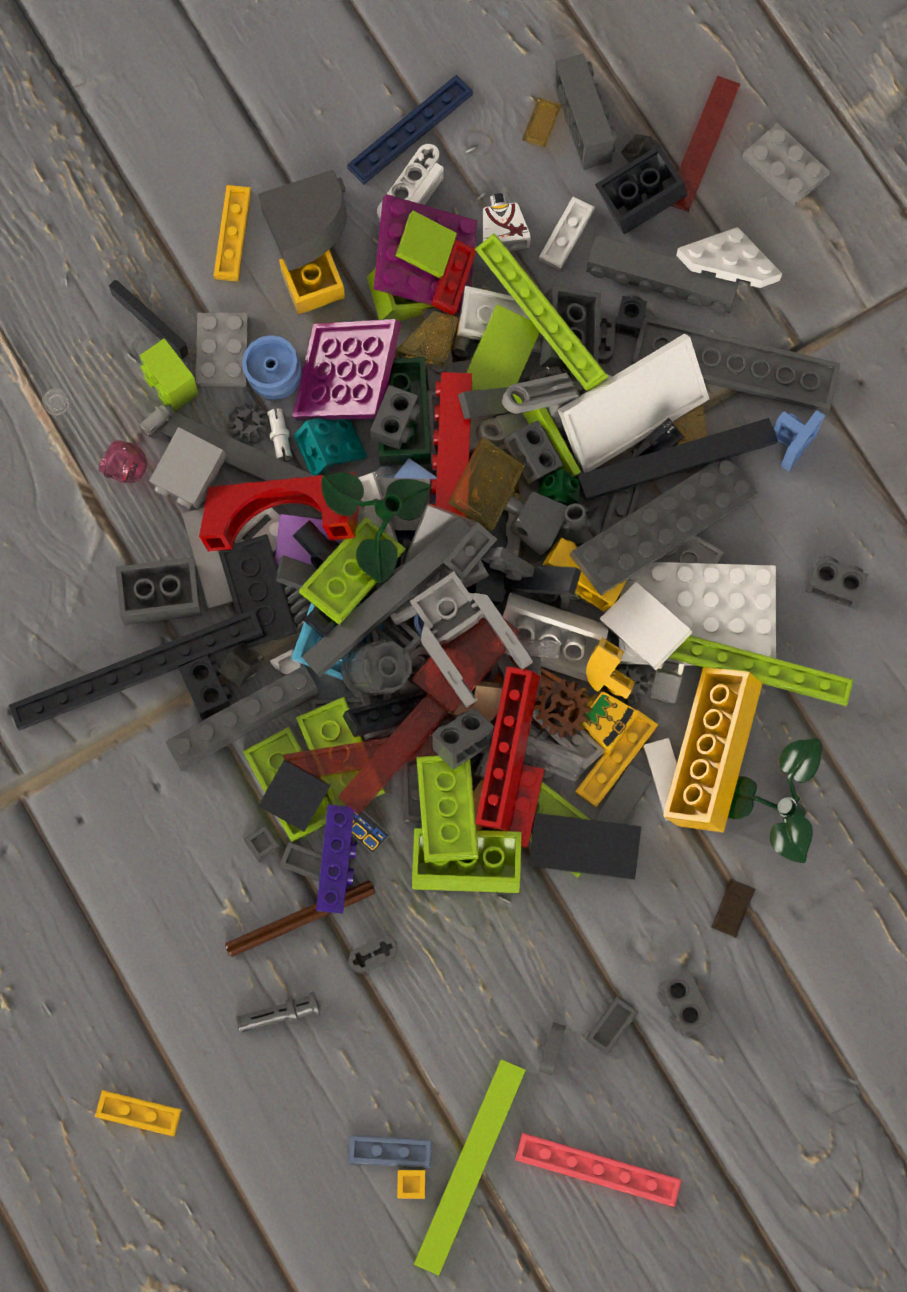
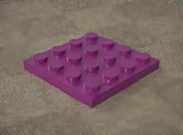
(399, 276)
(346, 370)

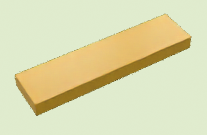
(232, 233)
(615, 761)

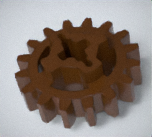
(559, 699)

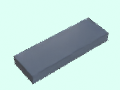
(390, 1151)

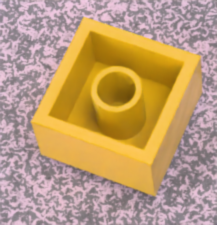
(313, 283)

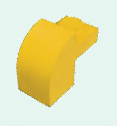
(602, 670)

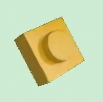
(411, 1184)

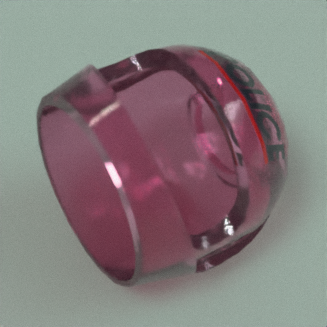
(124, 462)

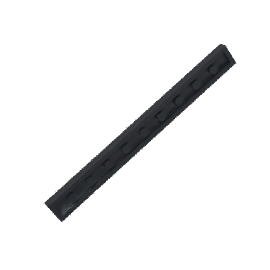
(135, 670)

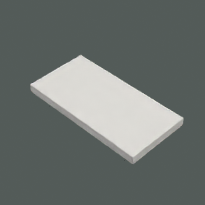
(633, 403)

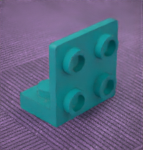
(328, 444)

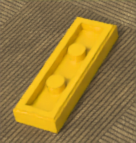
(138, 1113)

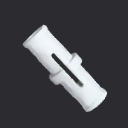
(279, 434)

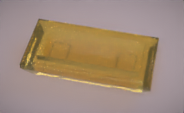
(541, 122)

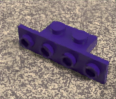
(336, 859)

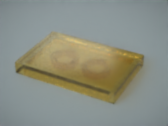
(486, 484)

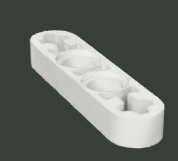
(415, 164)

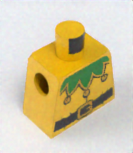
(608, 719)

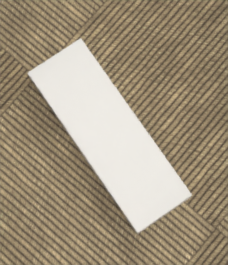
(566, 233)
(662, 767)

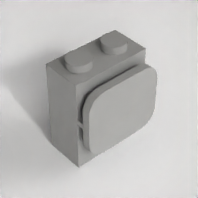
(188, 469)

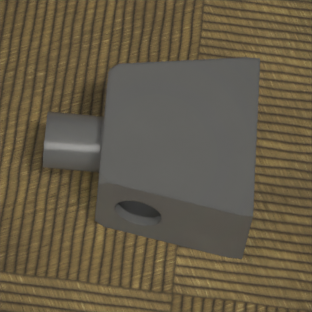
(536, 520)

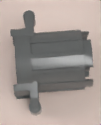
(376, 668)

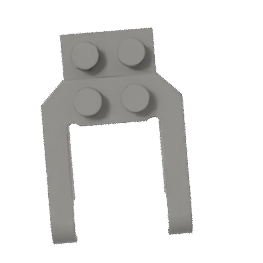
(546, 392)
(449, 612)

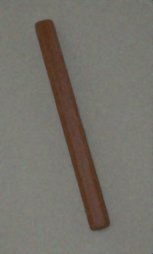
(293, 921)

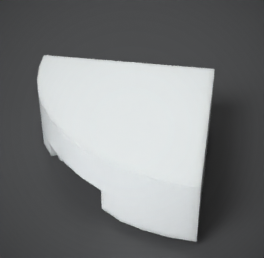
(284, 664)

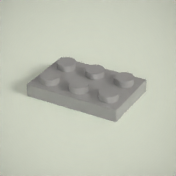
(785, 164)
(220, 349)

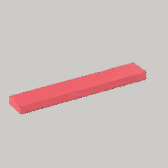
(598, 1169)

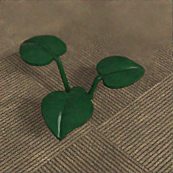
(402, 498)
(795, 835)

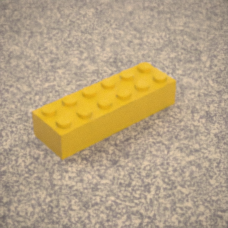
(713, 749)

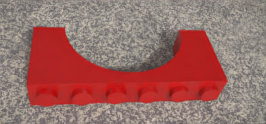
(234, 505)

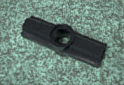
(315, 543)

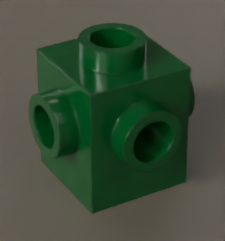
(560, 487)

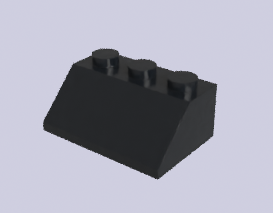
(641, 189)

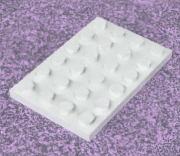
(715, 601)

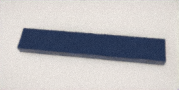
(409, 129)

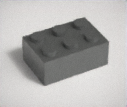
(581, 313)
(158, 591)

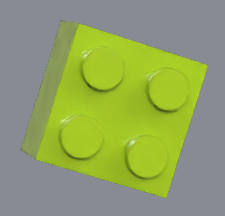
(168, 375)

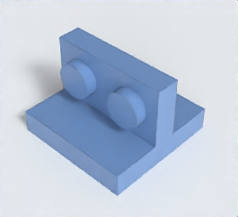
(796, 435)

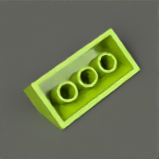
(493, 871)

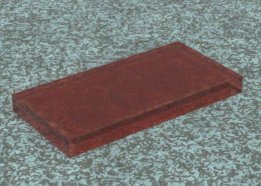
(471, 654)

